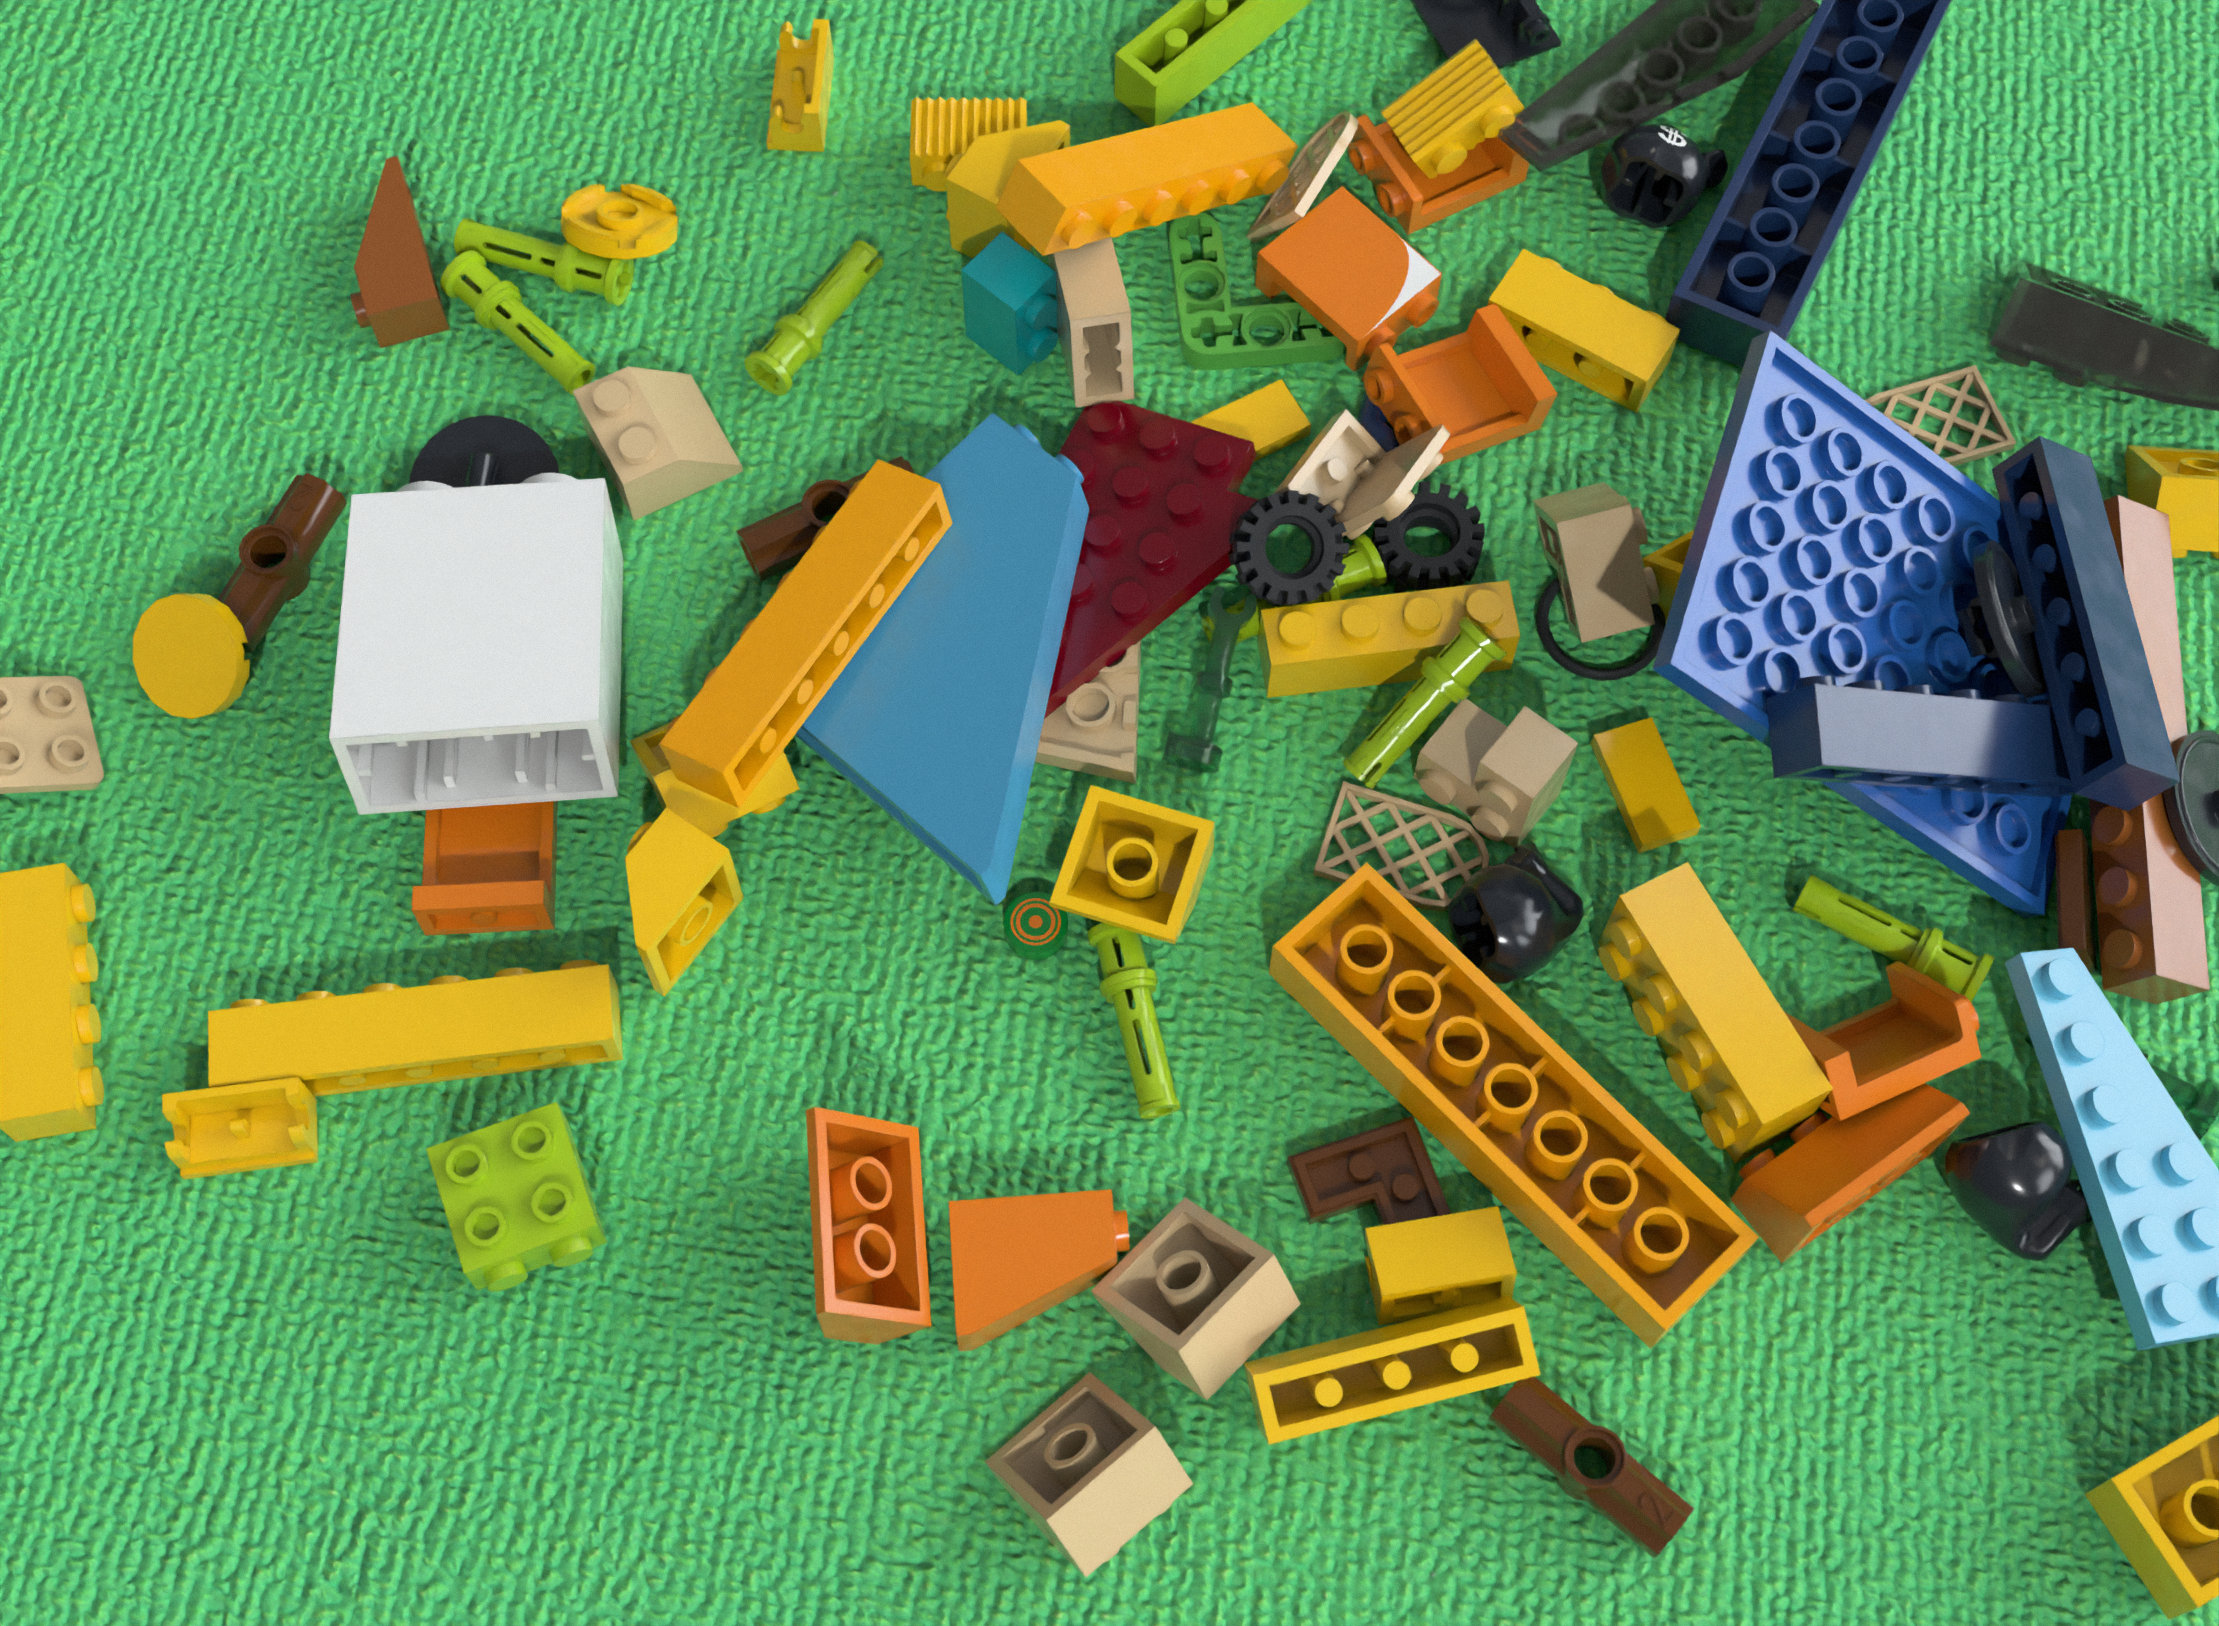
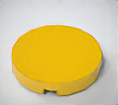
(620, 223)
(190, 655)

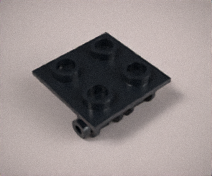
(1504, 28)

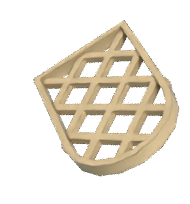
(1305, 176)
(2003, 440)
(1393, 804)

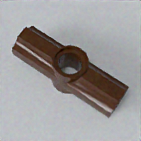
(290, 533)
(786, 536)
(1629, 1492)

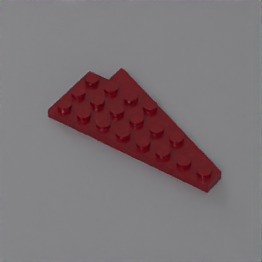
(1153, 530)

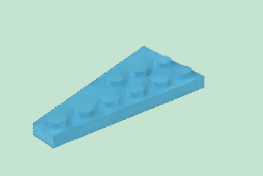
(2132, 1151)

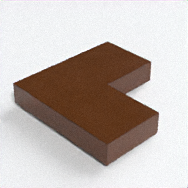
(1374, 1168)

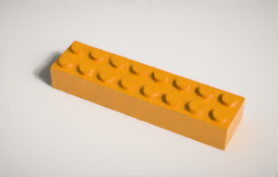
(1510, 1104)

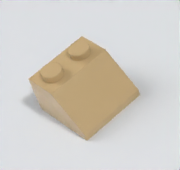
(654, 436)
(1198, 1296)
(1090, 1473)

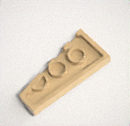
(1098, 723)

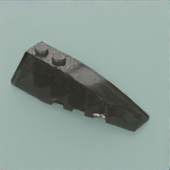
(1650, 68)
(2101, 339)

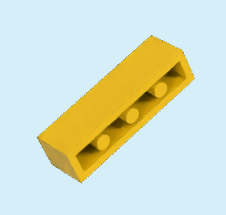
(1377, 636)
(47, 1004)
(1391, 1369)

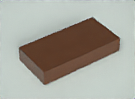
(2075, 895)

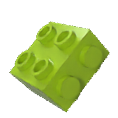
(516, 1198)

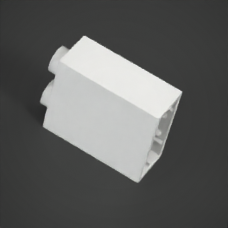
(480, 646)

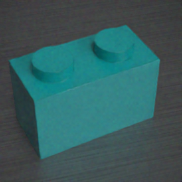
(1010, 304)

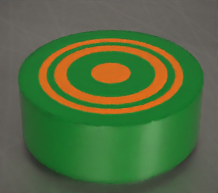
(1034, 927)

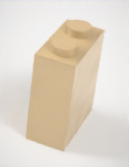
(1094, 323)

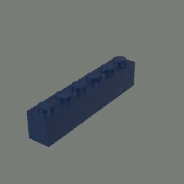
(2085, 626)
(1916, 738)

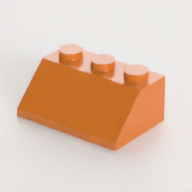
(1841, 1165)
(867, 1227)

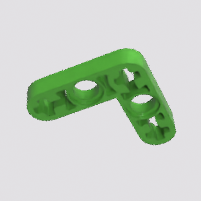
(1220, 318)

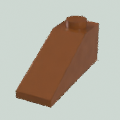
(394, 267)

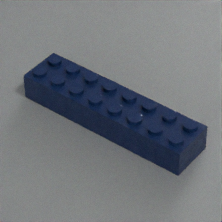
(1802, 173)

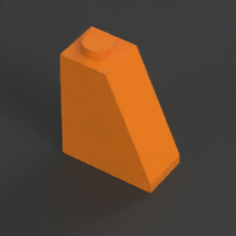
(1028, 1256)

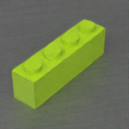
(1191, 50)

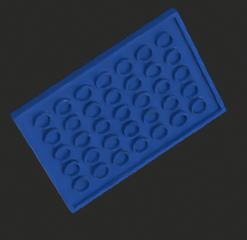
(1846, 558)

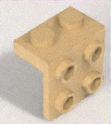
(1357, 474)
(46, 736)

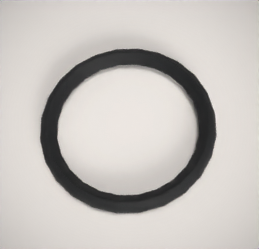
(1580, 669)

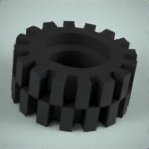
(1440, 513)
(1325, 541)

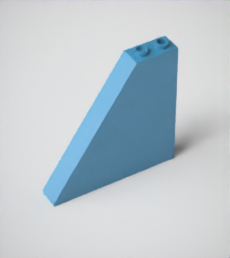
(958, 673)

